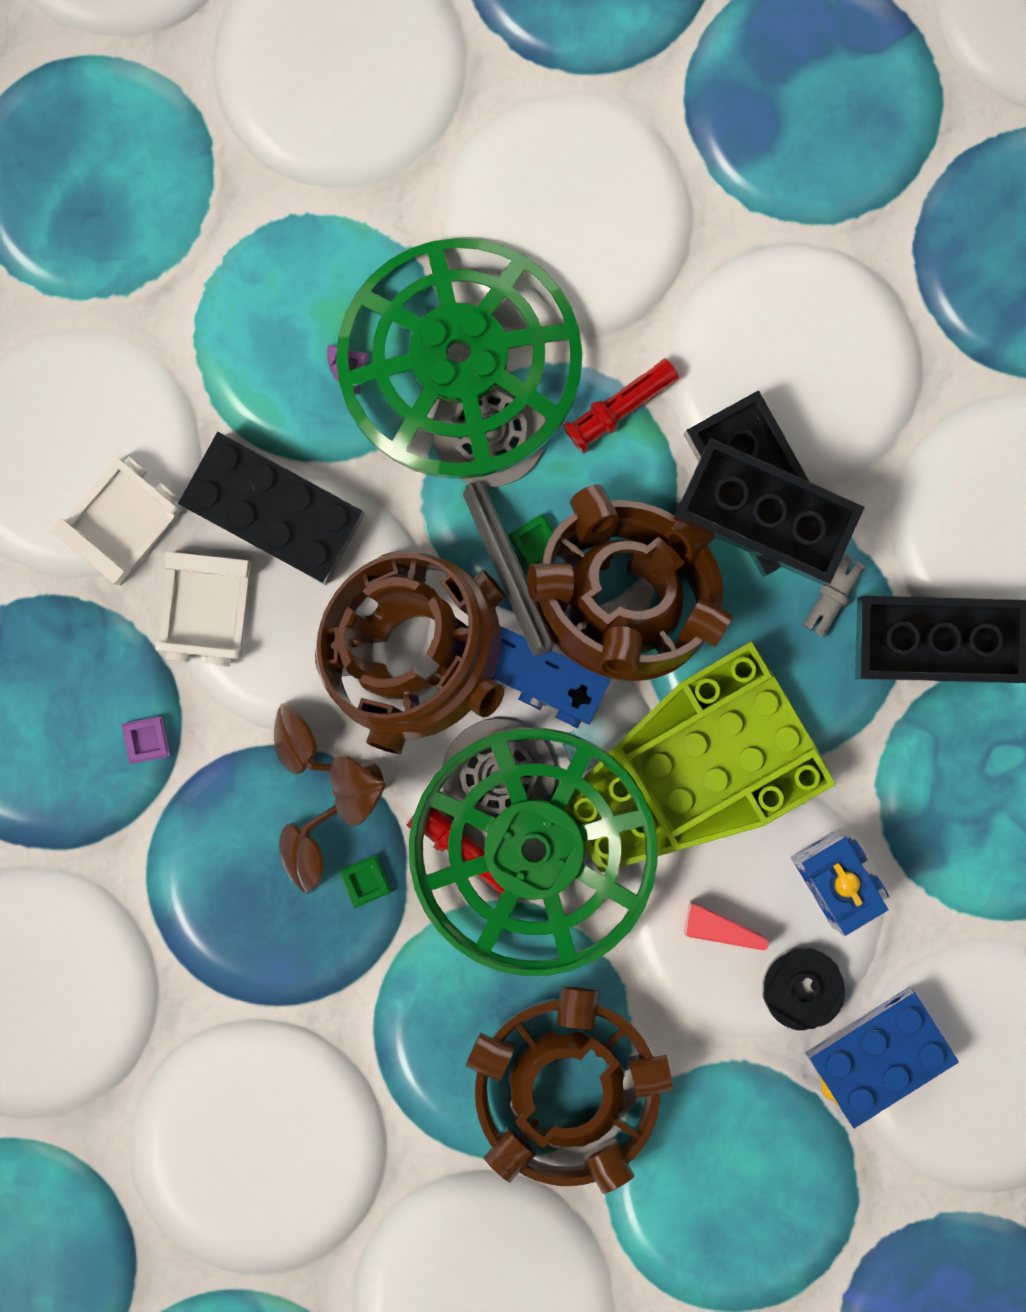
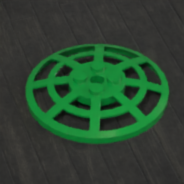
(464, 380)
(525, 876)

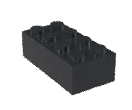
(754, 431)
(271, 508)
(768, 512)
(941, 639)

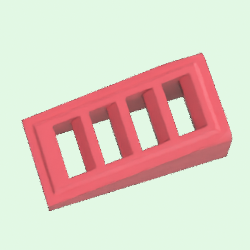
(710, 926)

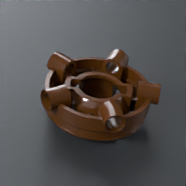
(622, 641)
(464, 652)
(607, 1162)

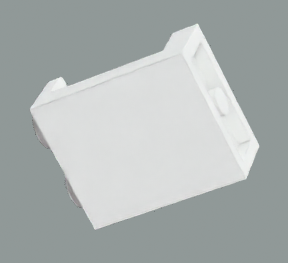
(118, 520)
(204, 608)

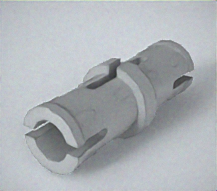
(834, 596)

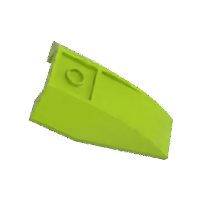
(710, 761)

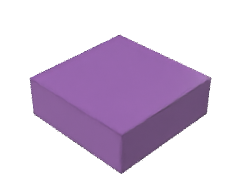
(146, 740)

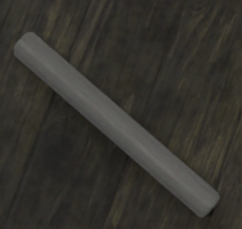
(508, 568)

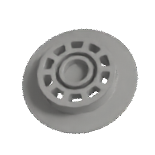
(450, 448)
(533, 750)

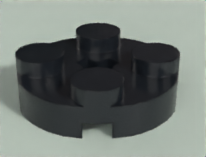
(826, 983)

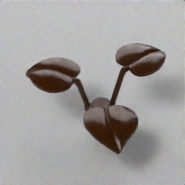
(354, 786)

